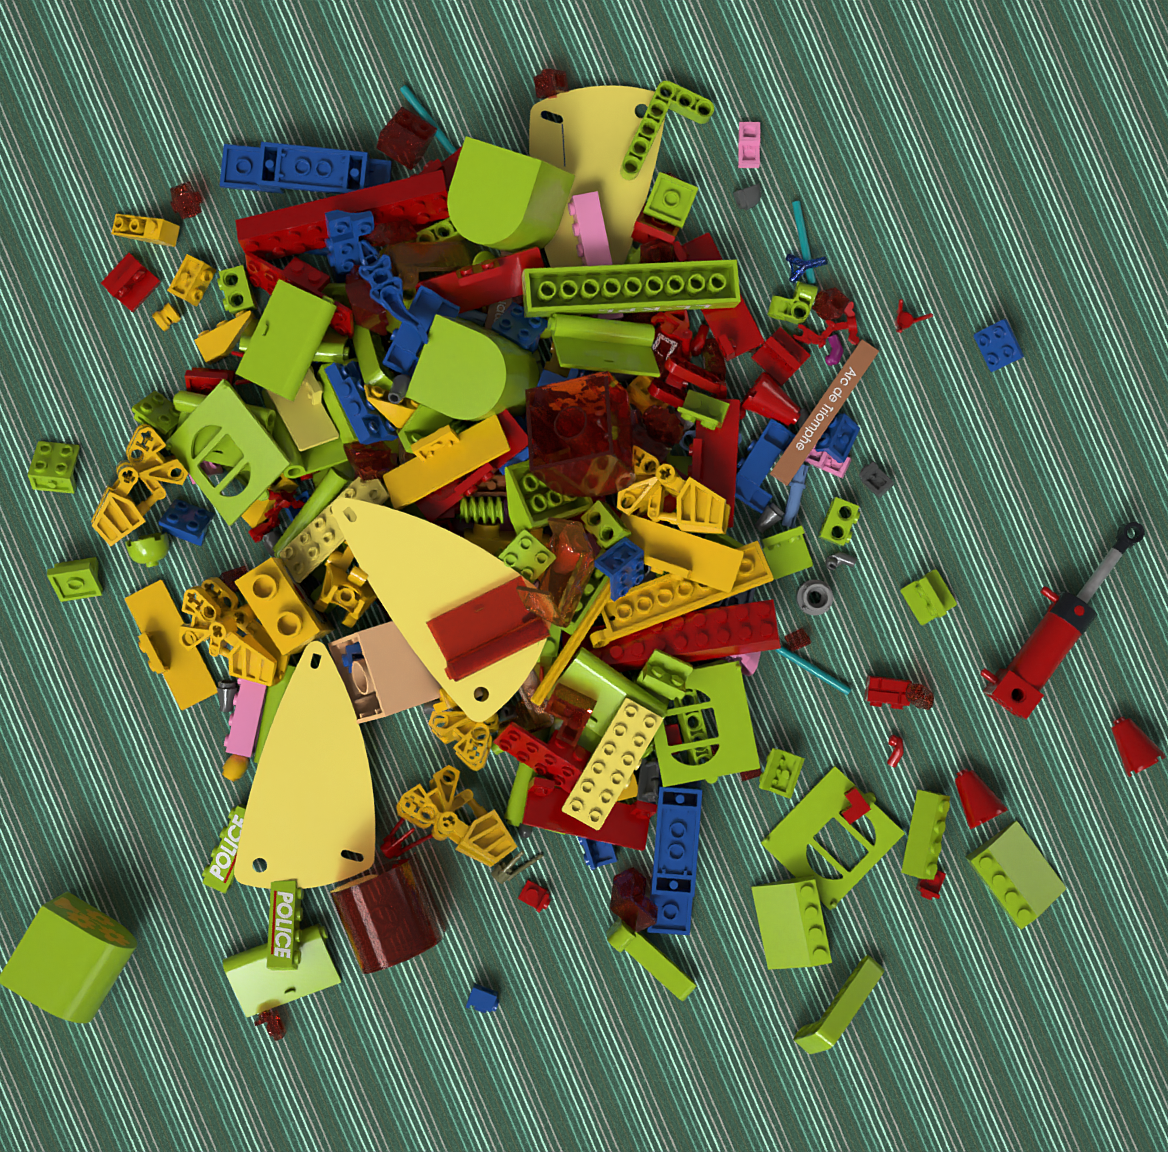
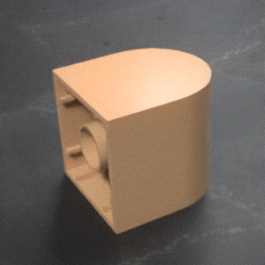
(388, 675)

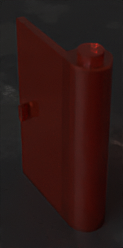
(487, 636)

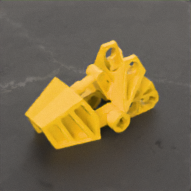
(697, 506)
(117, 511)
(345, 589)
(252, 656)
(466, 731)
(483, 840)

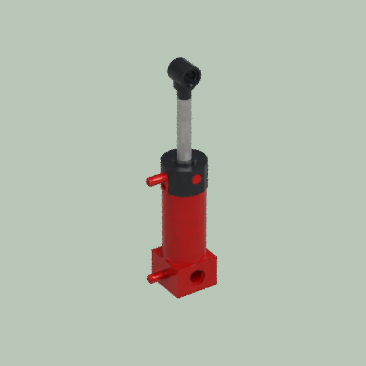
(1053, 637)

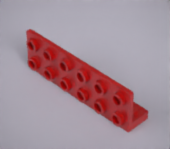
(731, 327)
(624, 825)

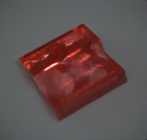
(370, 460)

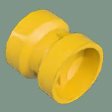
(166, 317)

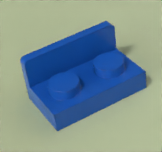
(838, 437)

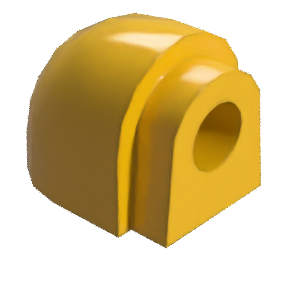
(235, 767)

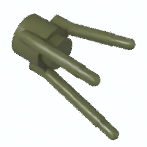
(503, 871)

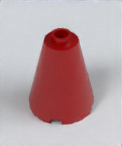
(770, 401)
(1134, 746)
(977, 799)

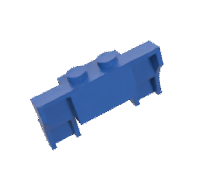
(343, 240)
(406, 340)
(363, 416)
(759, 461)

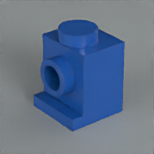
(483, 999)

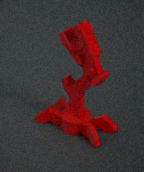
(820, 340)
(283, 500)

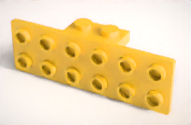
(443, 459)
(684, 554)
(159, 624)

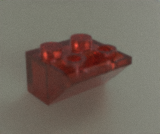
(406, 138)
(365, 309)

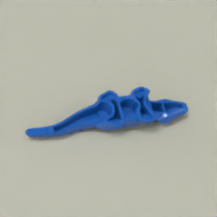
(385, 287)

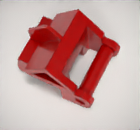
(675, 326)

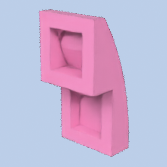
(749, 145)
(825, 462)

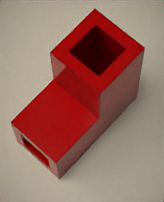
(857, 808)

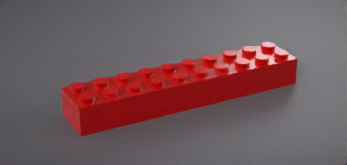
(304, 225)
(693, 636)

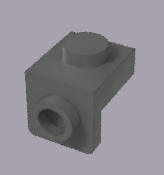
(875, 479)

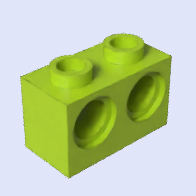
(241, 288)
(834, 519)
(608, 523)

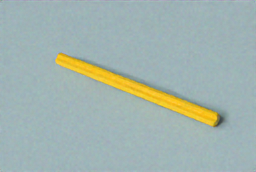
(572, 645)

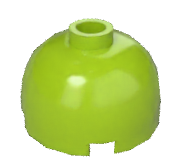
(148, 548)

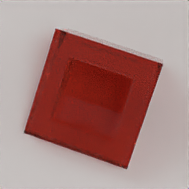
(797, 639)

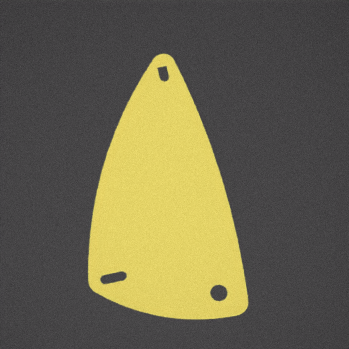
(597, 135)
(424, 573)
(310, 786)

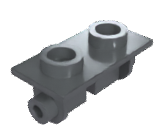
(648, 781)

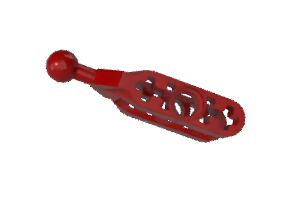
(693, 375)

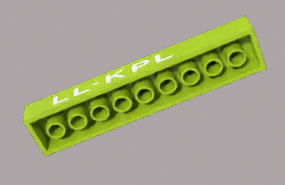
(630, 288)

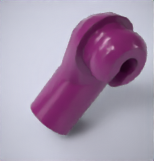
(836, 352)

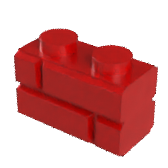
(887, 691)

